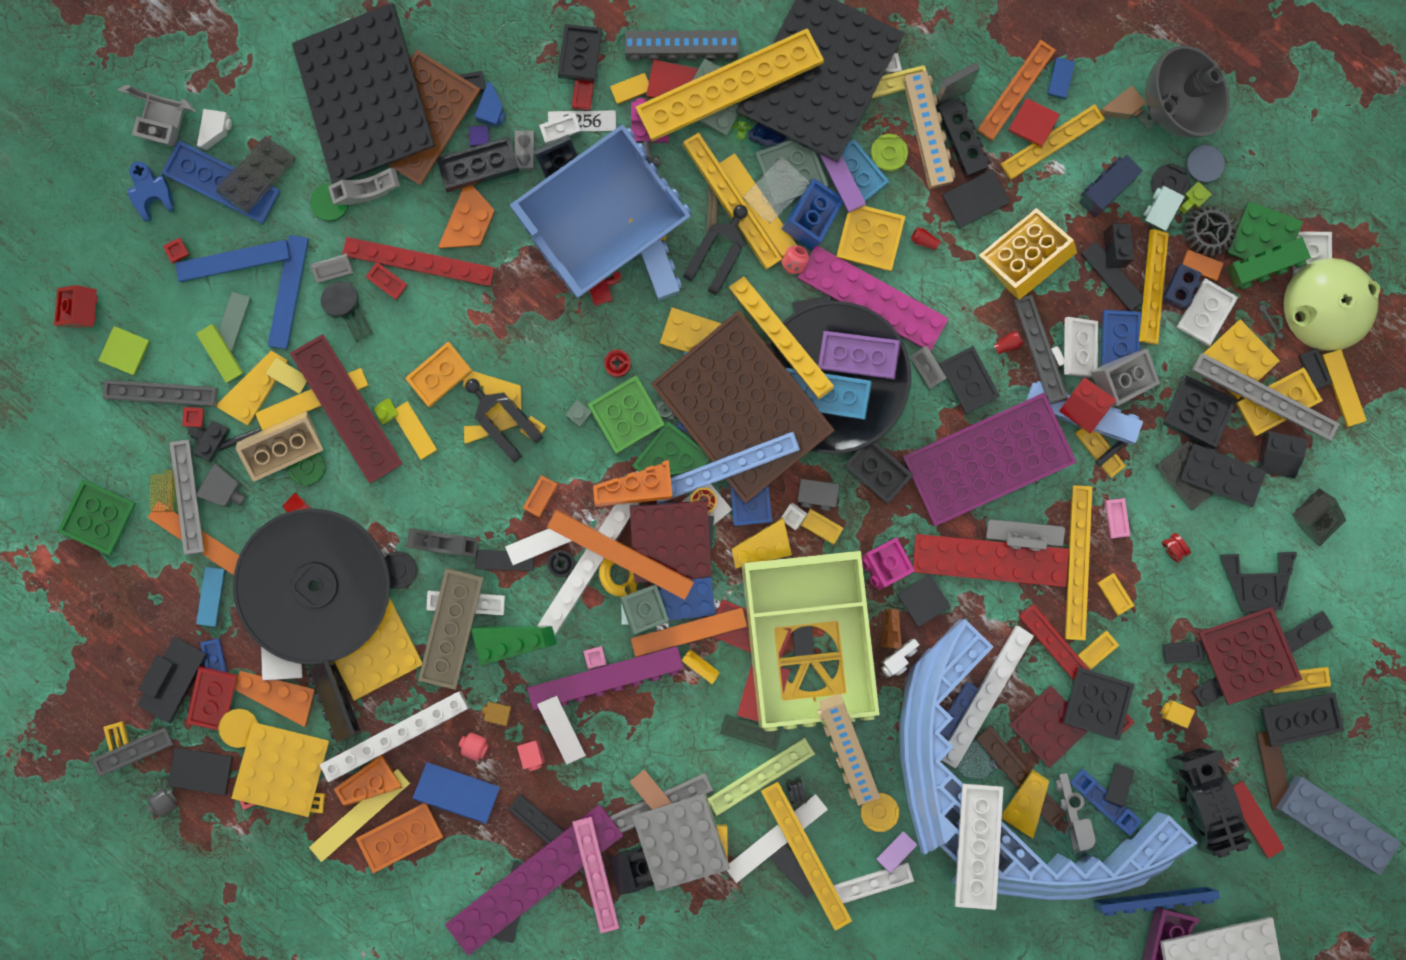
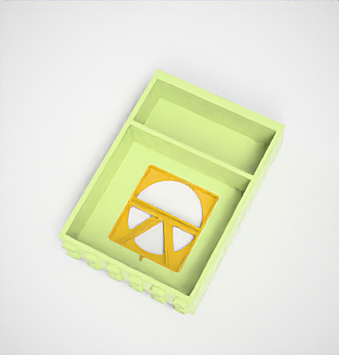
(817, 593)

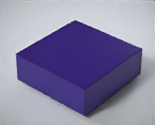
(478, 135)

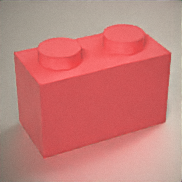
(531, 755)

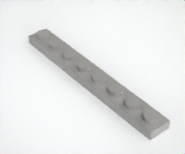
(1265, 397)

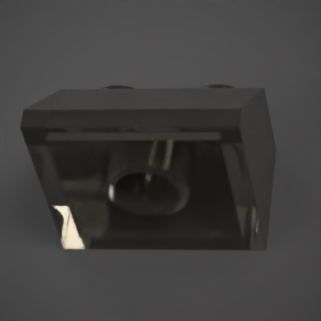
(1319, 516)

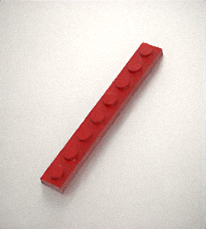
(419, 262)

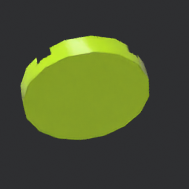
(889, 152)

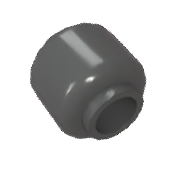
(162, 803)

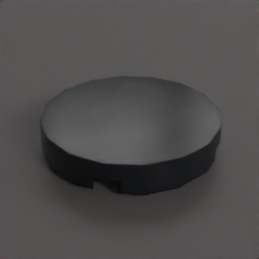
(1172, 177)
(339, 299)
(401, 569)

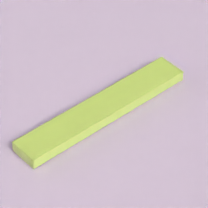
(760, 776)

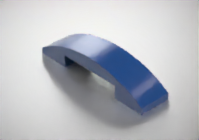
(1095, 794)

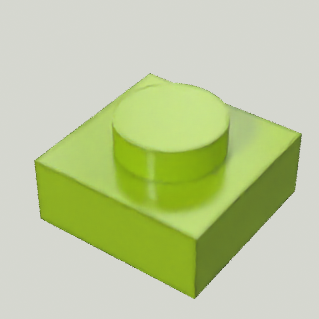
(386, 411)

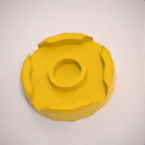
(236, 727)
(880, 813)

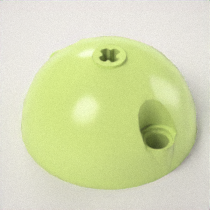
(1319, 289)

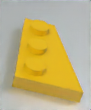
(764, 546)
(1026, 804)

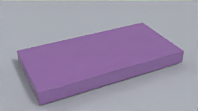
(859, 355)

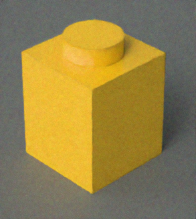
(1177, 714)

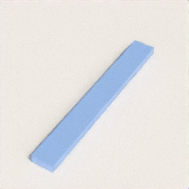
(733, 465)

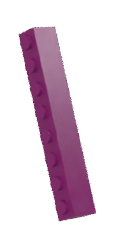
(608, 677)

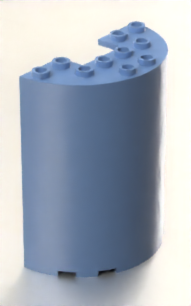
(586, 207)

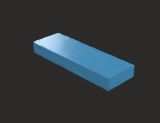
(211, 596)

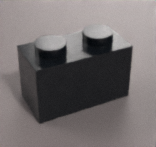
(1118, 245)

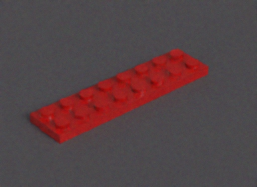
(989, 560)

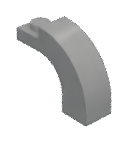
(359, 191)

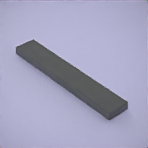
(1040, 349)
(160, 393)

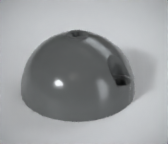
(1177, 100)

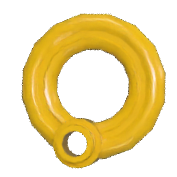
(610, 586)

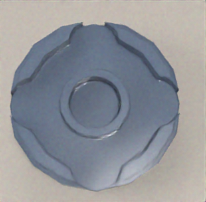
(1205, 164)

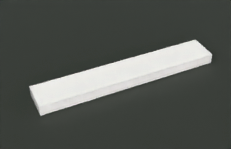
(773, 840)

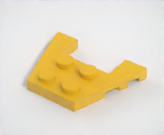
(497, 413)

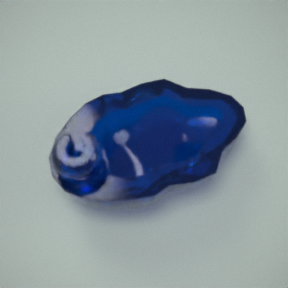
(764, 136)

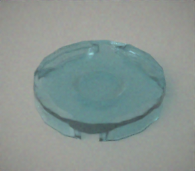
(976, 762)

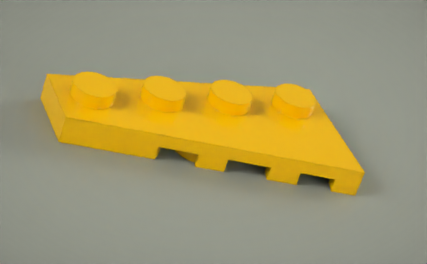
(251, 391)

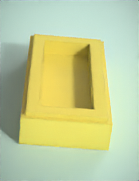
(286, 375)

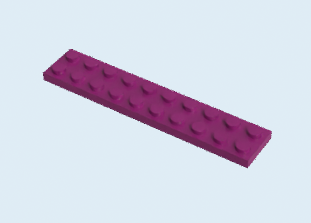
(527, 884)

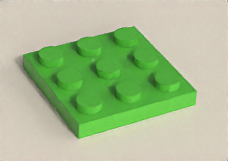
(626, 414)

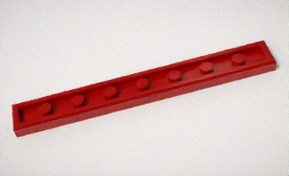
(1057, 646)

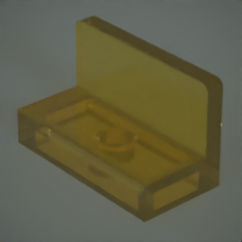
(162, 492)

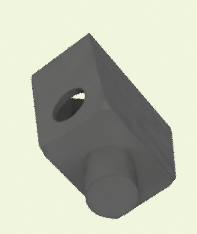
(221, 488)

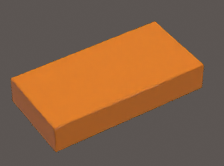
(1207, 266)
(540, 496)

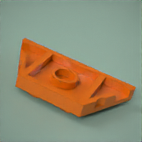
(468, 221)

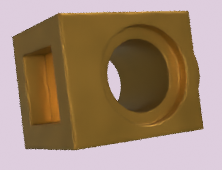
(497, 713)

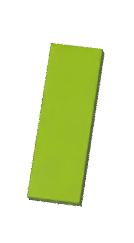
(219, 353)

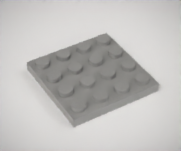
(681, 842)

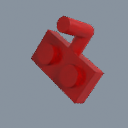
(601, 292)

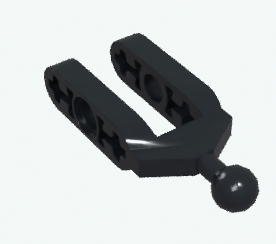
(729, 231)
(486, 403)

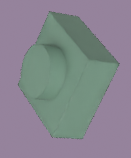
(578, 413)

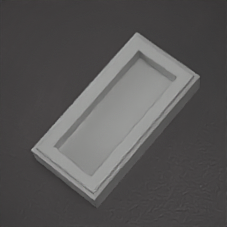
(331, 268)

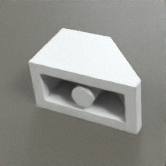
(213, 128)

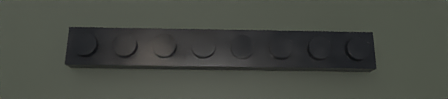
(1296, 638)

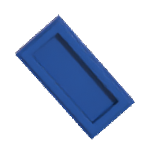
(1061, 78)

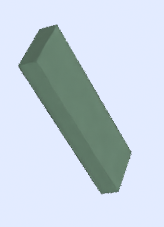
(234, 318)

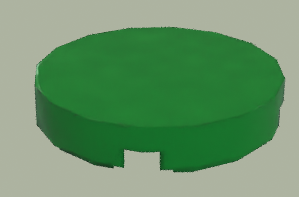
(323, 206)
(308, 470)

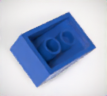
(812, 214)

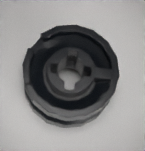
(553, 560)
(796, 791)

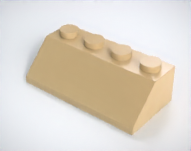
(279, 446)

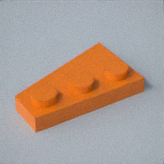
(368, 782)

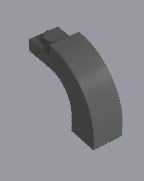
(442, 543)

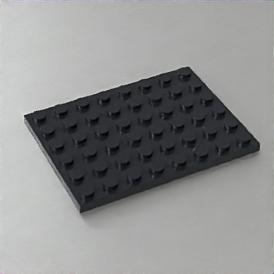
(363, 94)
(830, 99)

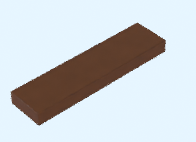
(1273, 770)

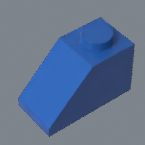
(490, 108)

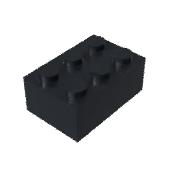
(878, 472)

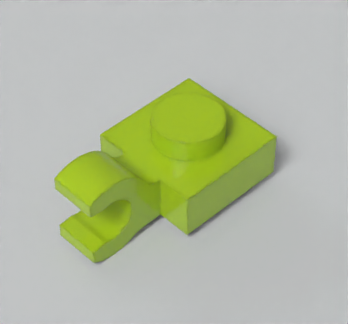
(1195, 197)

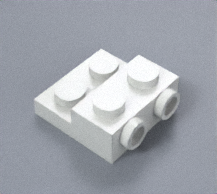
(896, 661)

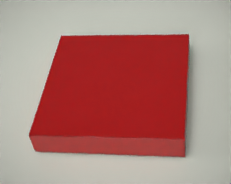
(1034, 122)

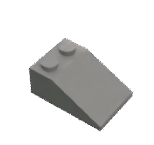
(1127, 376)

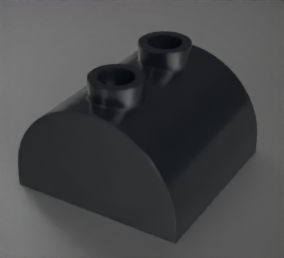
(555, 155)

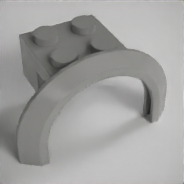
(160, 117)

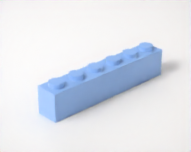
(1113, 424)

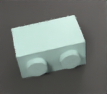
(1163, 207)

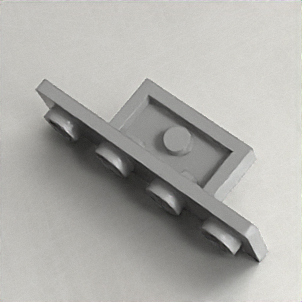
(1025, 534)

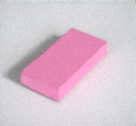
(1117, 518)

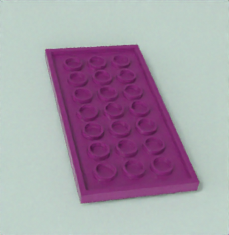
(989, 459)

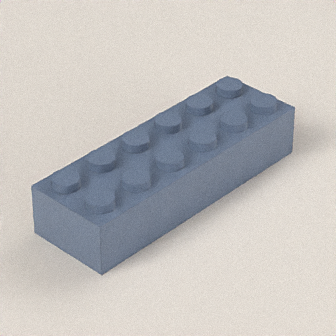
(1338, 825)

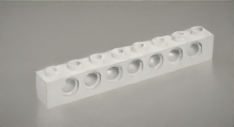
(394, 736)

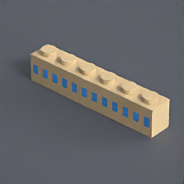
(928, 130)
(848, 748)

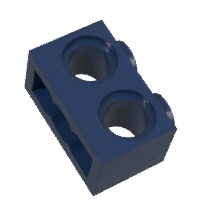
(1177, 284)

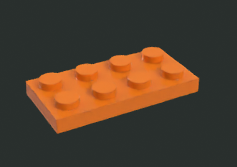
(399, 837)

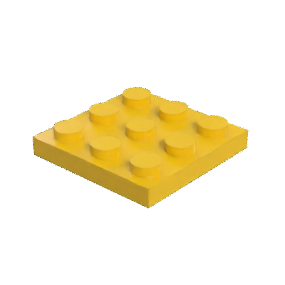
(871, 237)
(1242, 352)

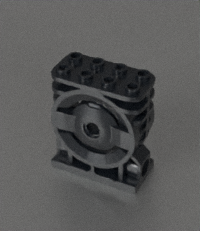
(1209, 802)

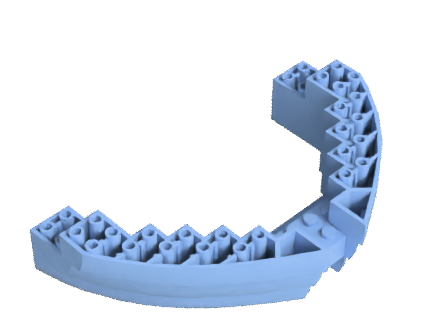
(935, 794)

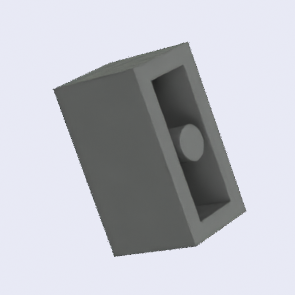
(817, 494)

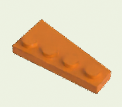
(643, 486)
(281, 696)

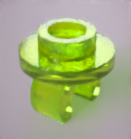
(742, 126)

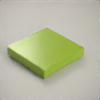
(124, 350)

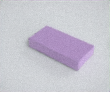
(896, 852)

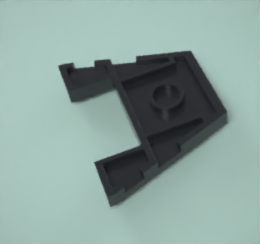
(1259, 590)

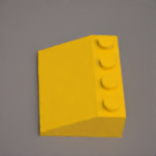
(1028, 253)

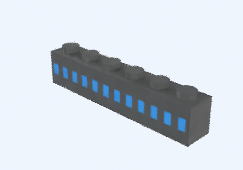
(681, 45)

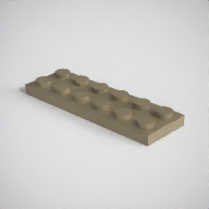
(451, 628)

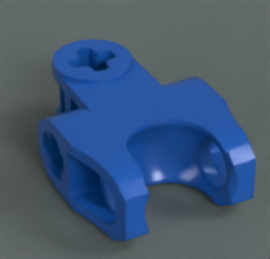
(148, 189)

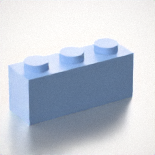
(661, 271)

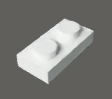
(560, 127)

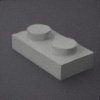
(928, 367)

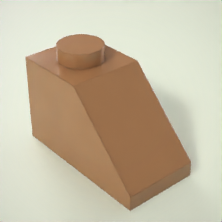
(1125, 105)

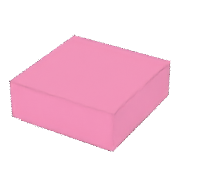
(595, 657)

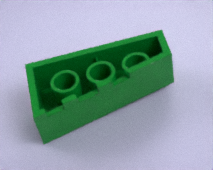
(1268, 263)
(505, 642)

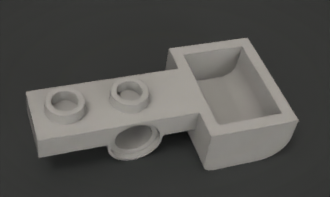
(1080, 831)

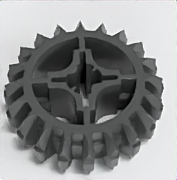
(1208, 223)

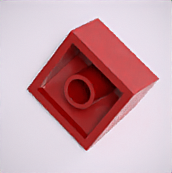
(75, 307)
(1087, 405)

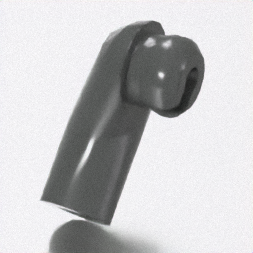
(650, 159)

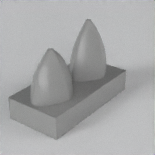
(524, 149)

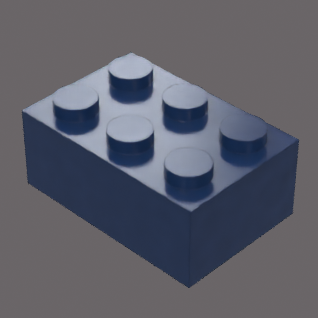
(1109, 185)

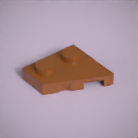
(891, 629)

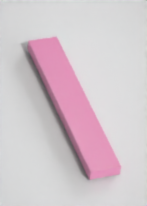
(596, 875)

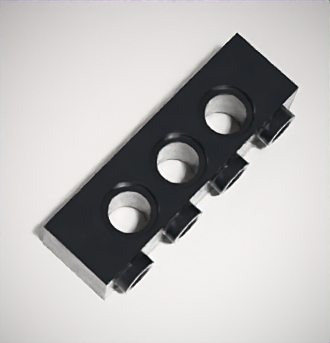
(969, 166)

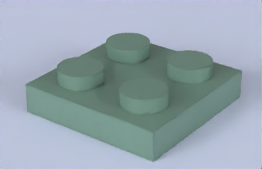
(644, 609)

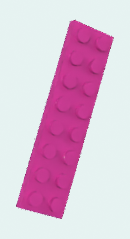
(850, 284)

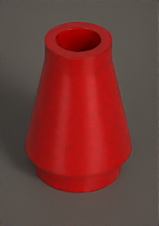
(924, 238)
(1008, 343)

